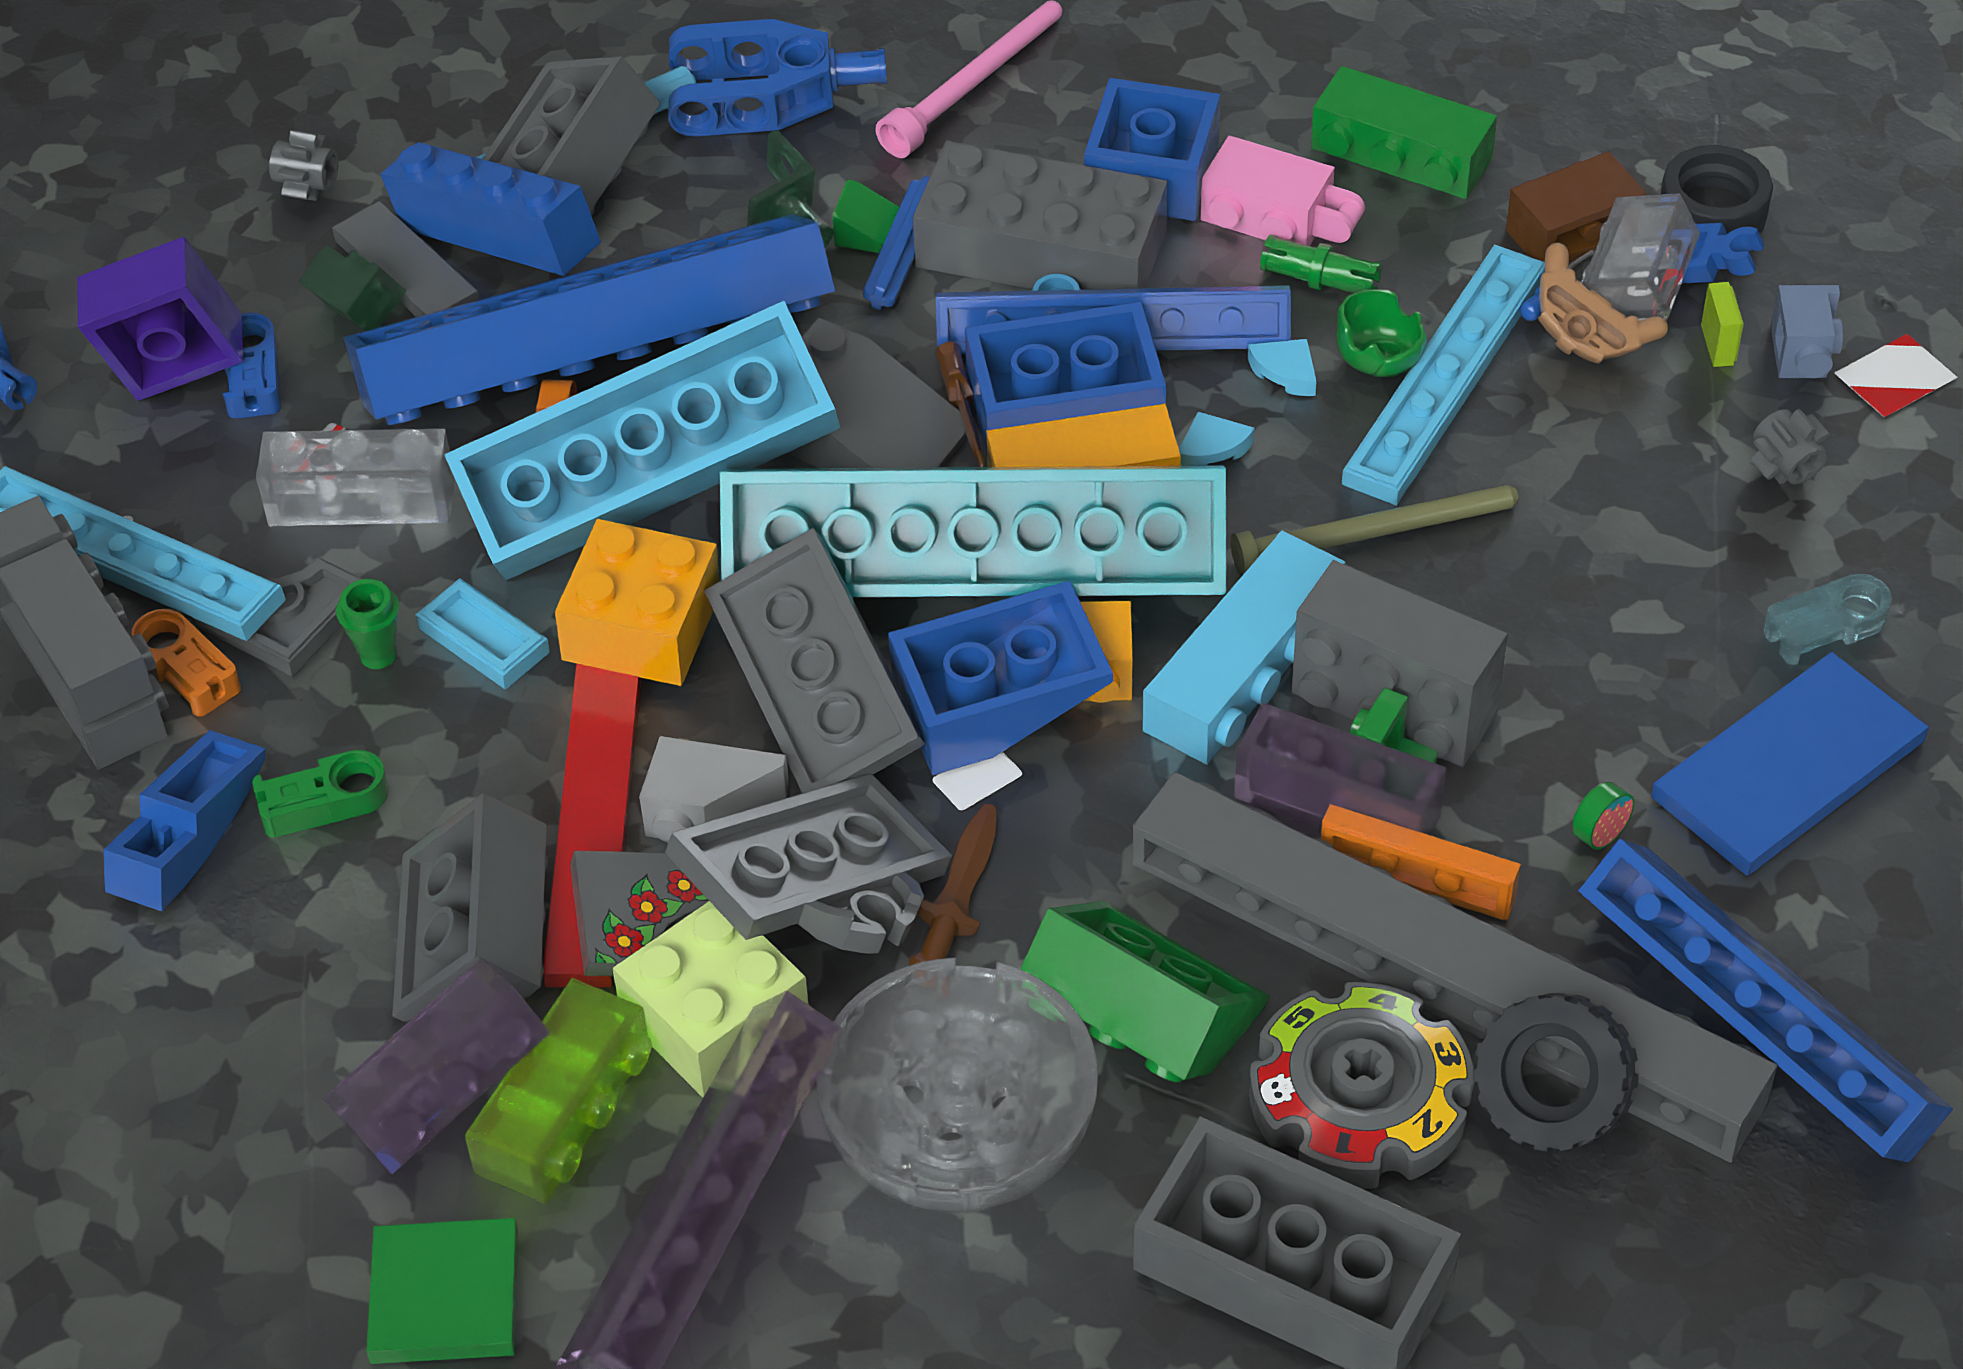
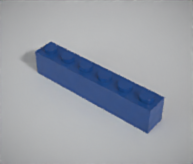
(1766, 1001)

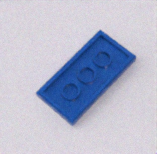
(1789, 763)

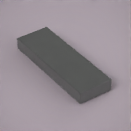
(404, 256)

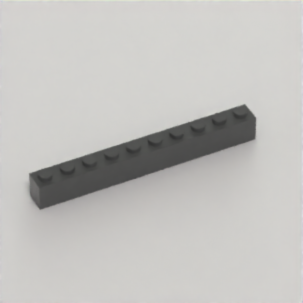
(1450, 960)

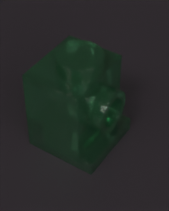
(352, 287)

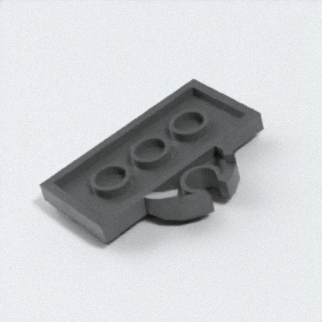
(827, 859)

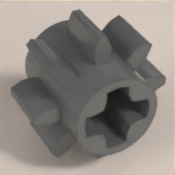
(303, 165)
(1790, 446)

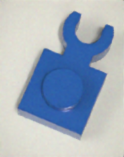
(1722, 251)

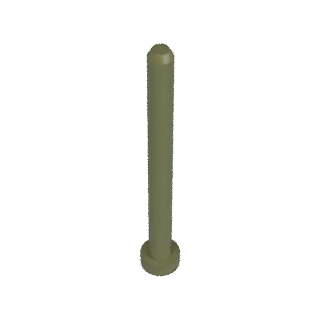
(1247, 549)

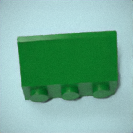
(1142, 989)

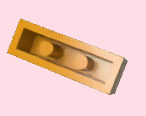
(1104, 439)

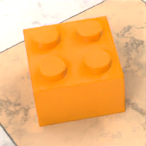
(637, 602)

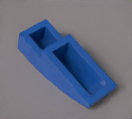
(181, 820)

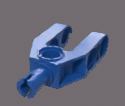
(798, 67)

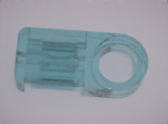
(1822, 616)

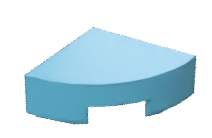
(1285, 364)
(1214, 440)

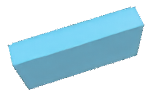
(482, 633)

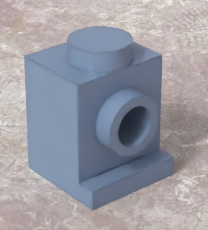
(1806, 330)

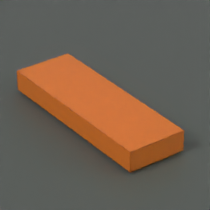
(1426, 862)

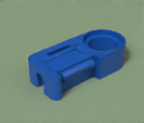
(255, 381)

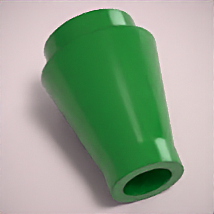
(370, 620)

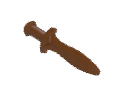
(959, 391)
(950, 911)

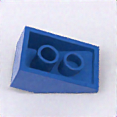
(996, 673)

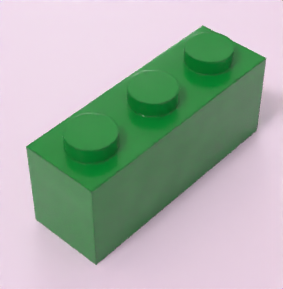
(1403, 132)

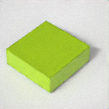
(1722, 324)

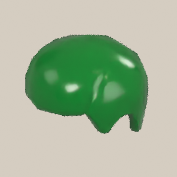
(1378, 335)

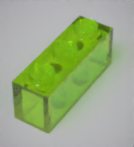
(559, 1092)

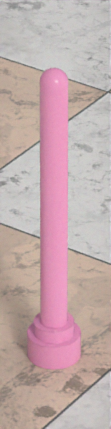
(905, 128)

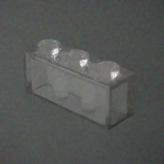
(355, 477)

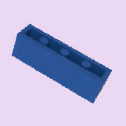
(491, 208)

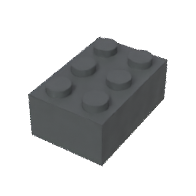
(1372, 635)

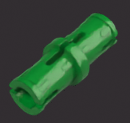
(1319, 265)

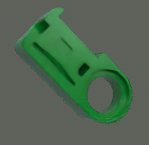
(315, 795)

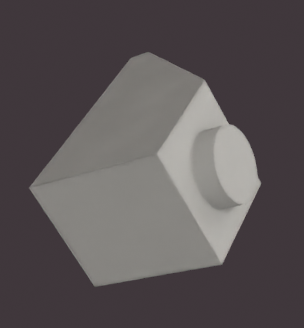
(707, 782)

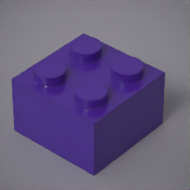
(160, 319)

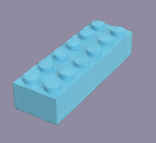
(643, 440)

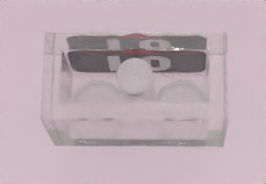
(1643, 254)

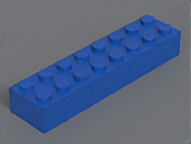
(587, 317)

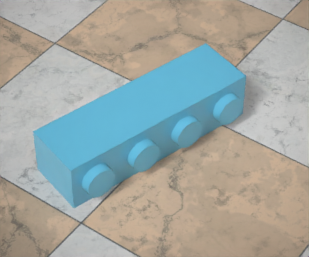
(1234, 653)

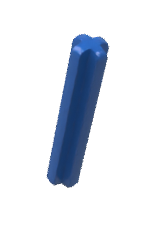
(896, 253)

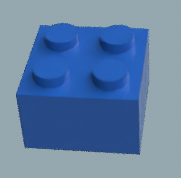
(1159, 136)

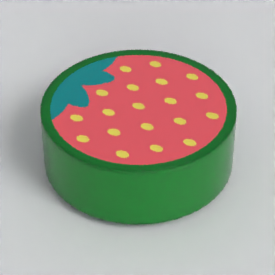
(1603, 815)

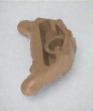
(1584, 319)

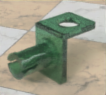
(793, 191)

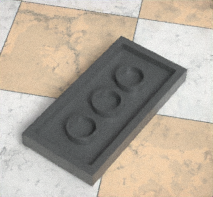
(814, 665)

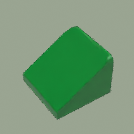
(862, 218)

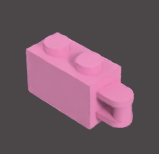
(1276, 194)

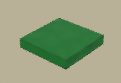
(443, 1291)

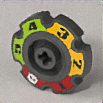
(1362, 1083)

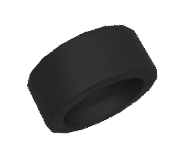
(1725, 169)

